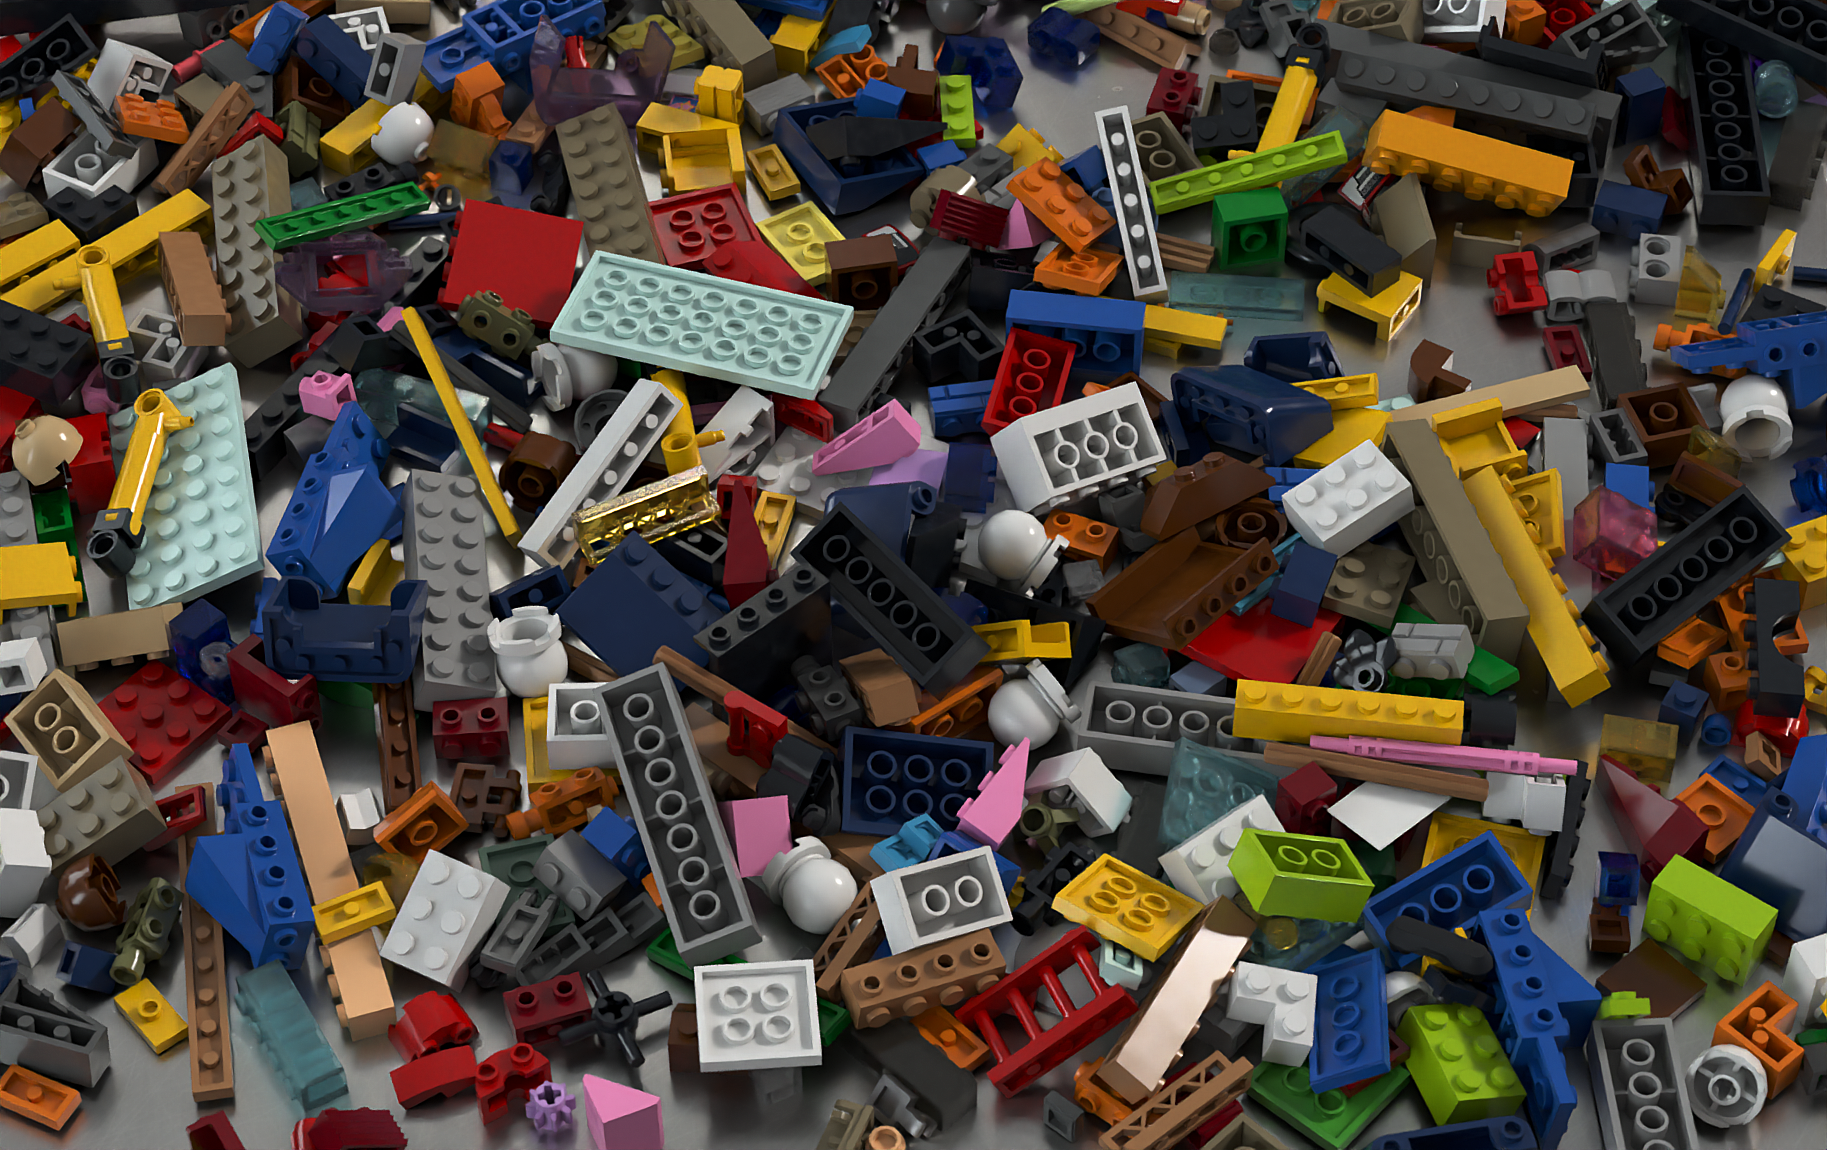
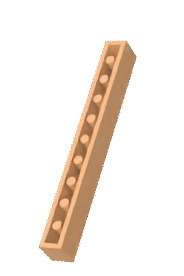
(329, 873)

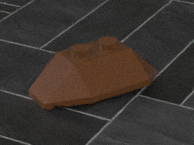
(1199, 493)

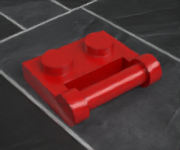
(765, 728)

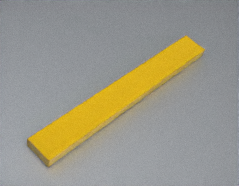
(462, 426)

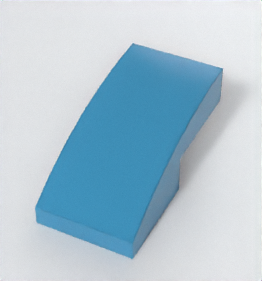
(844, 42)
(908, 847)

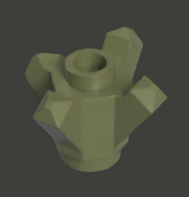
(1043, 822)

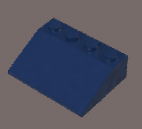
(840, 187)
(637, 606)
(904, 775)

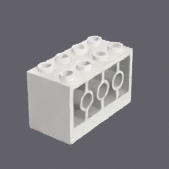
(1078, 449)

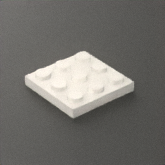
(757, 1015)

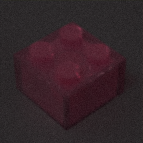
(1612, 533)

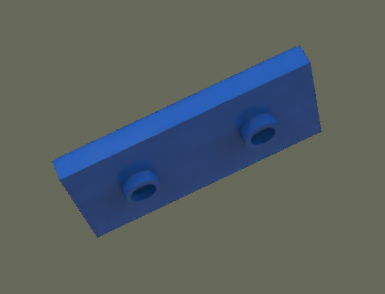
(1349, 1021)

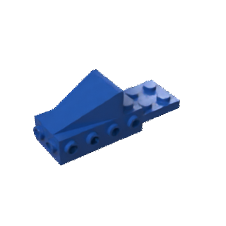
(504, 37)
(1779, 347)
(336, 506)
(252, 872)
(1536, 1015)

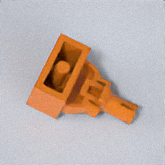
(479, 101)

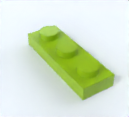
(957, 110)

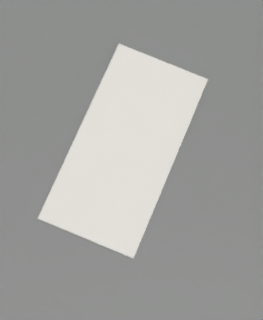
(1386, 811)

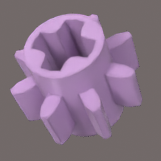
(550, 1106)

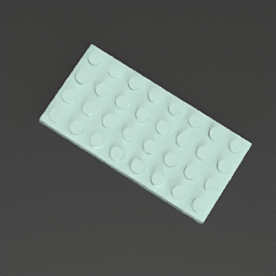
(703, 324)
(202, 498)

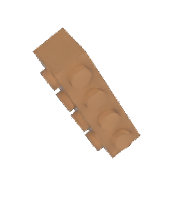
(882, 687)
(922, 978)

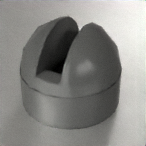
(440, 197)

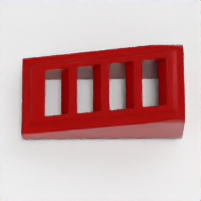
(255, 124)
(804, 416)
(177, 826)

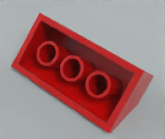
(757, 265)
(1028, 378)

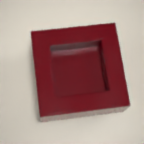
(243, 729)

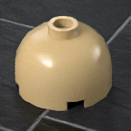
(43, 446)

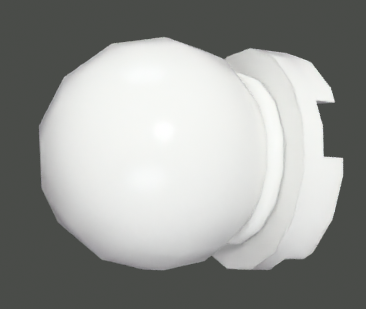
(571, 373)
(1756, 417)
(1017, 549)
(529, 651)
(1030, 708)
(810, 886)

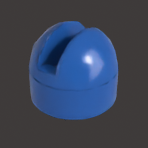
(1716, 729)

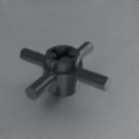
(614, 1019)

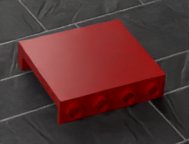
(517, 255)
(1260, 643)

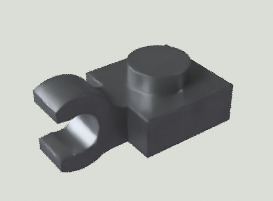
(894, 1107)

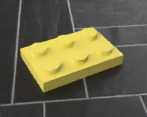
(634, 36)
(800, 239)

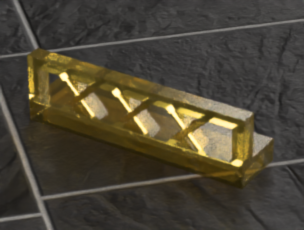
(642, 508)

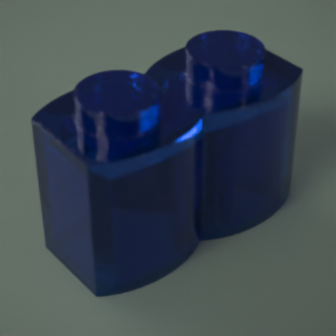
(1063, 36)
(968, 476)

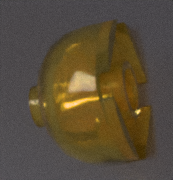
(397, 874)

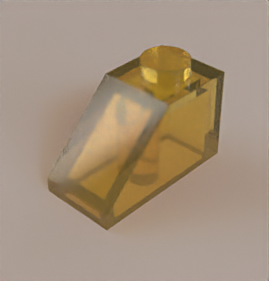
(1698, 288)
(1714, 451)

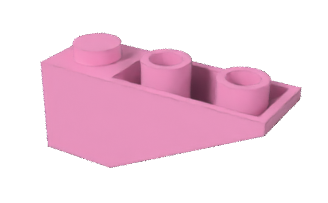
(999, 806)

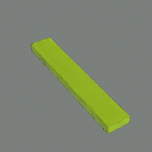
(1248, 172)

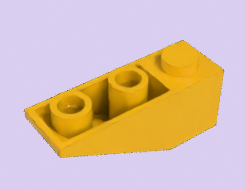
(682, 126)

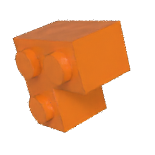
(1762, 1028)

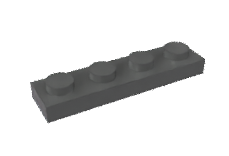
(94, 114)

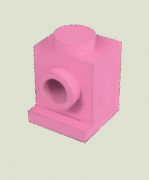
(95, 394)
(326, 394)

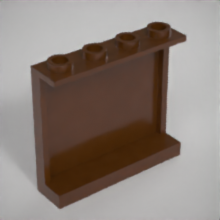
(1180, 588)

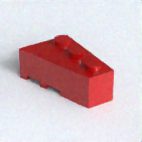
(93, 466)

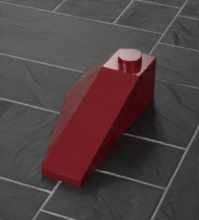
(747, 560)
(1649, 821)

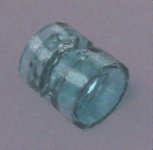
(1775, 89)

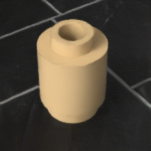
(1191, 19)

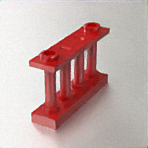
(1063, 1040)

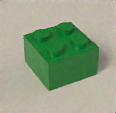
(1249, 228)

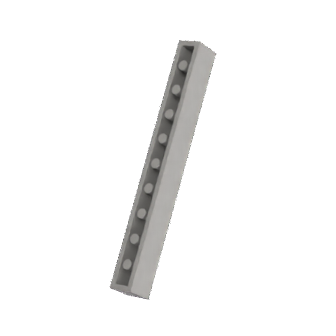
(1566, 447)

